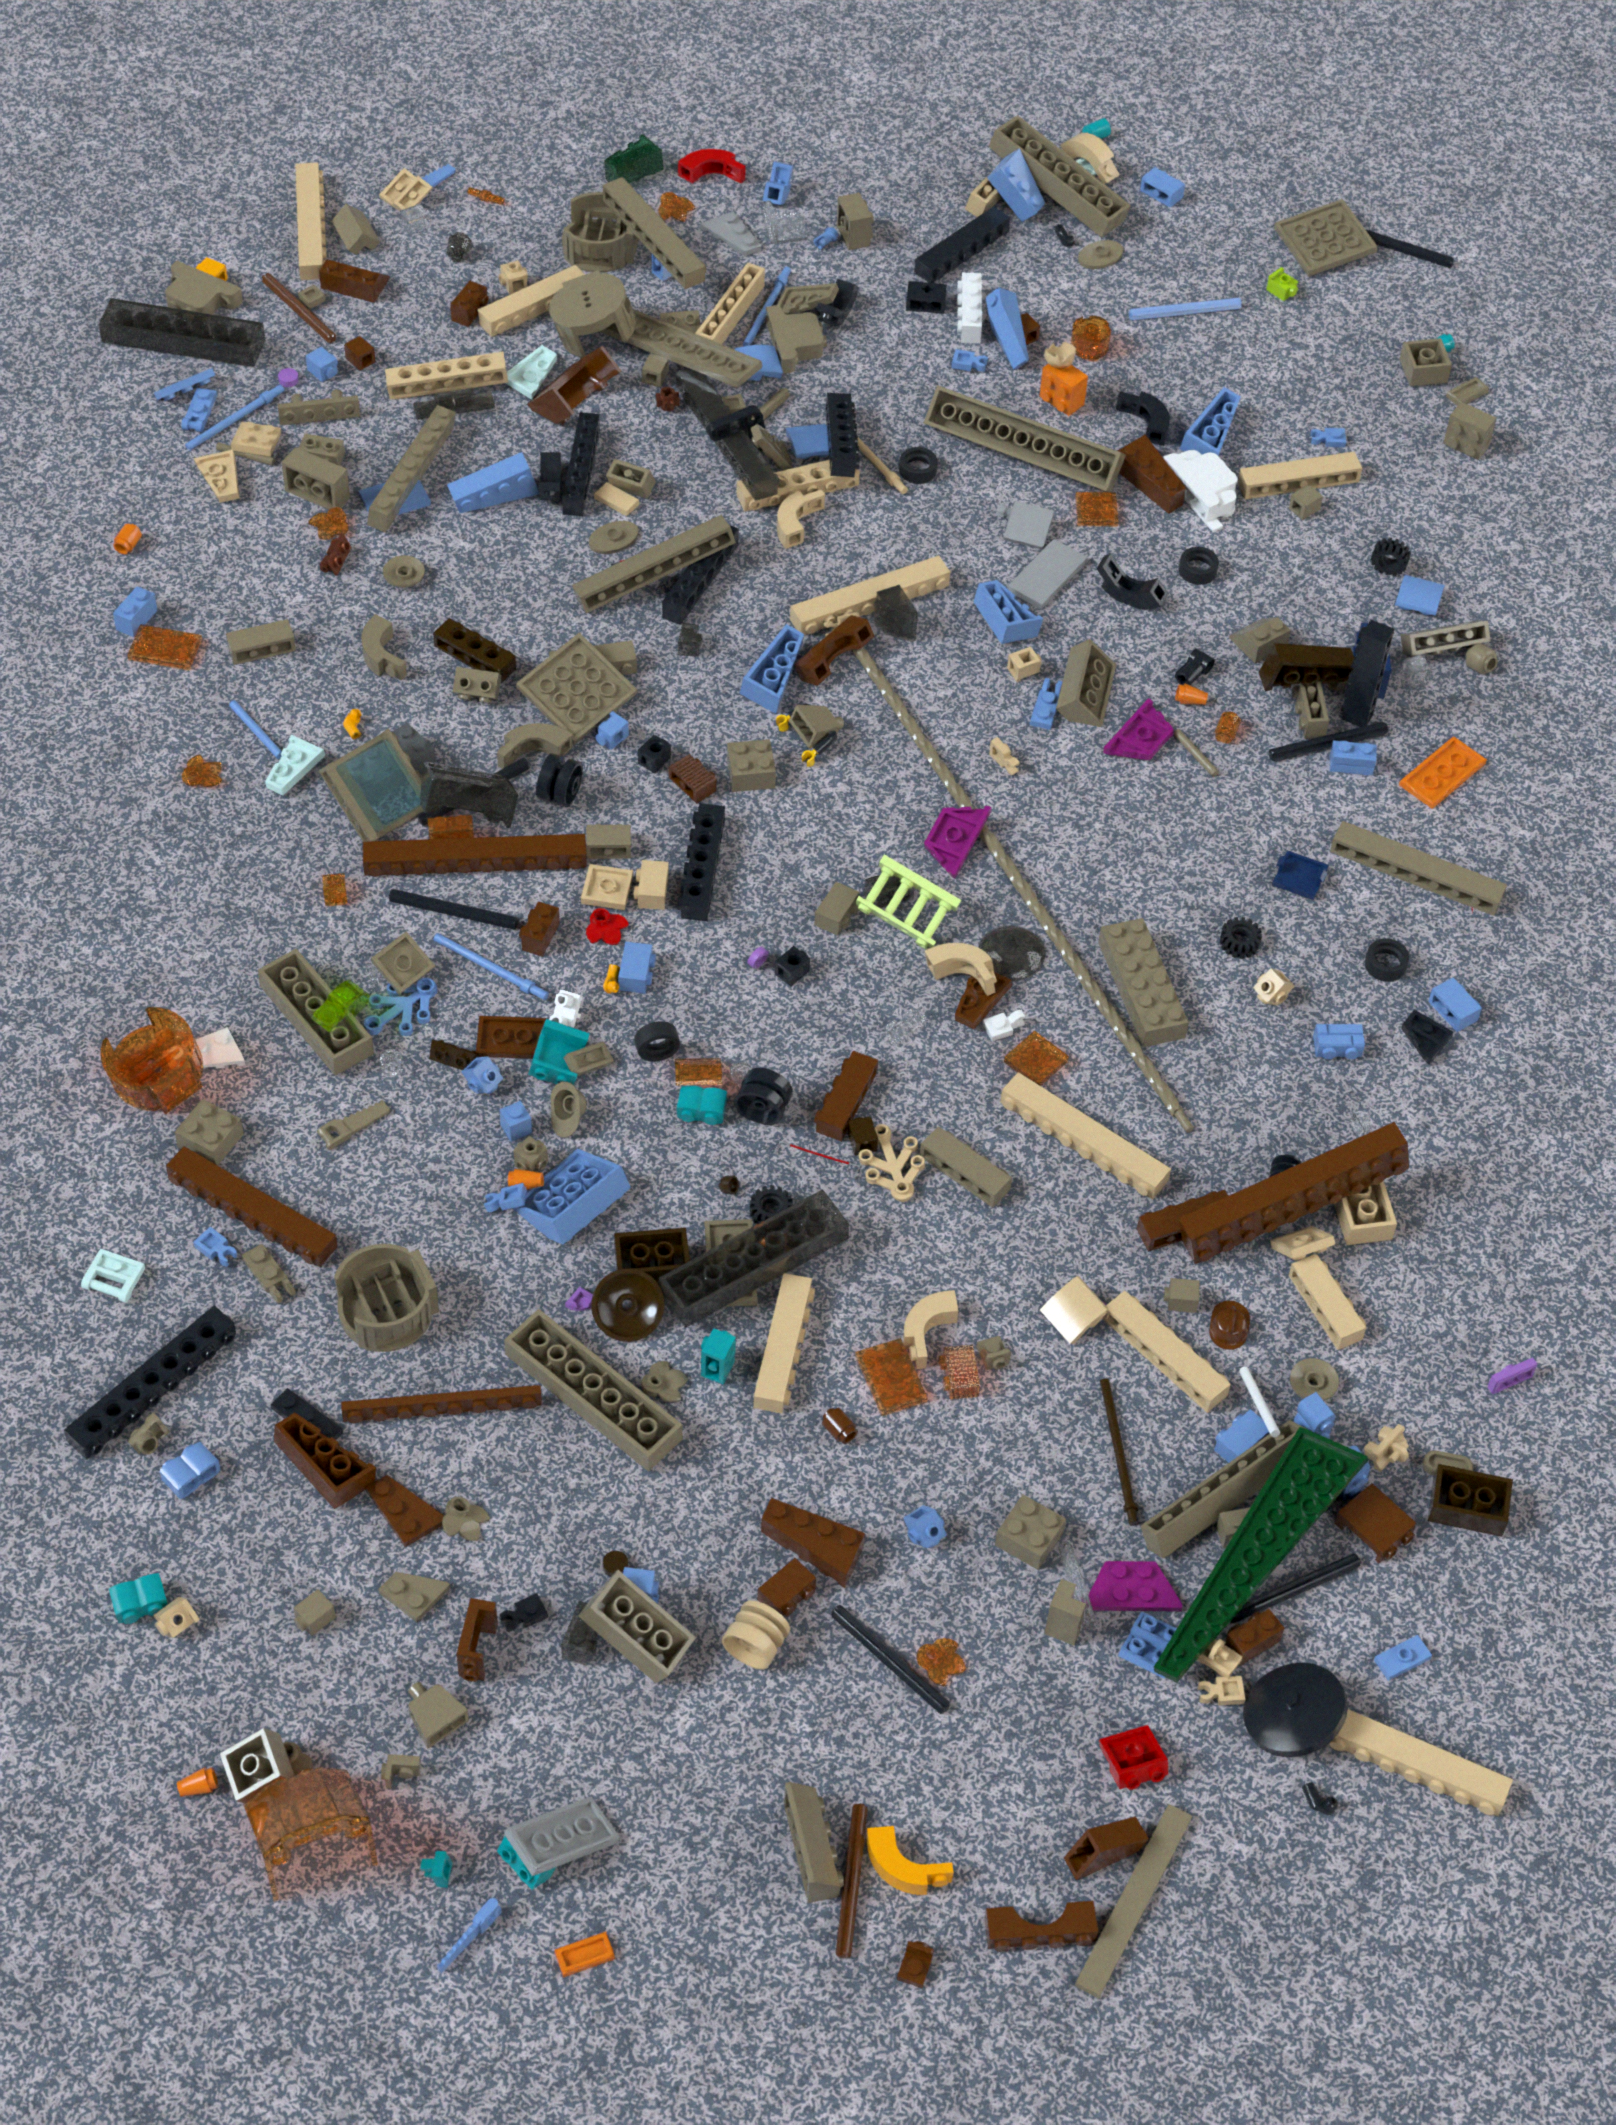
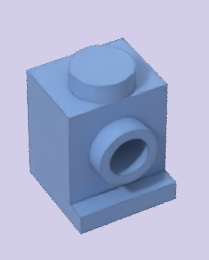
(612, 731)

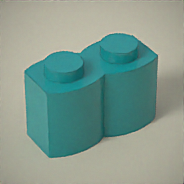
(701, 1104)
(138, 1598)

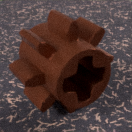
(667, 399)

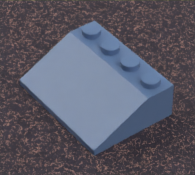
(573, 1195)

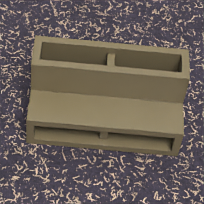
(355, 229)
(1065, 1614)

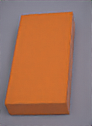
(584, 1954)

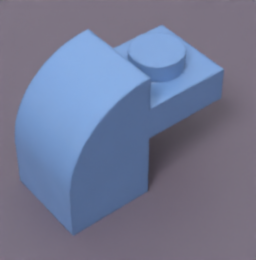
(779, 185)

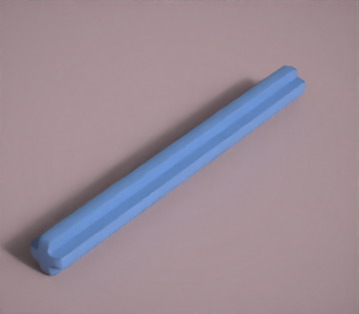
(1185, 309)

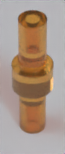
(485, 195)

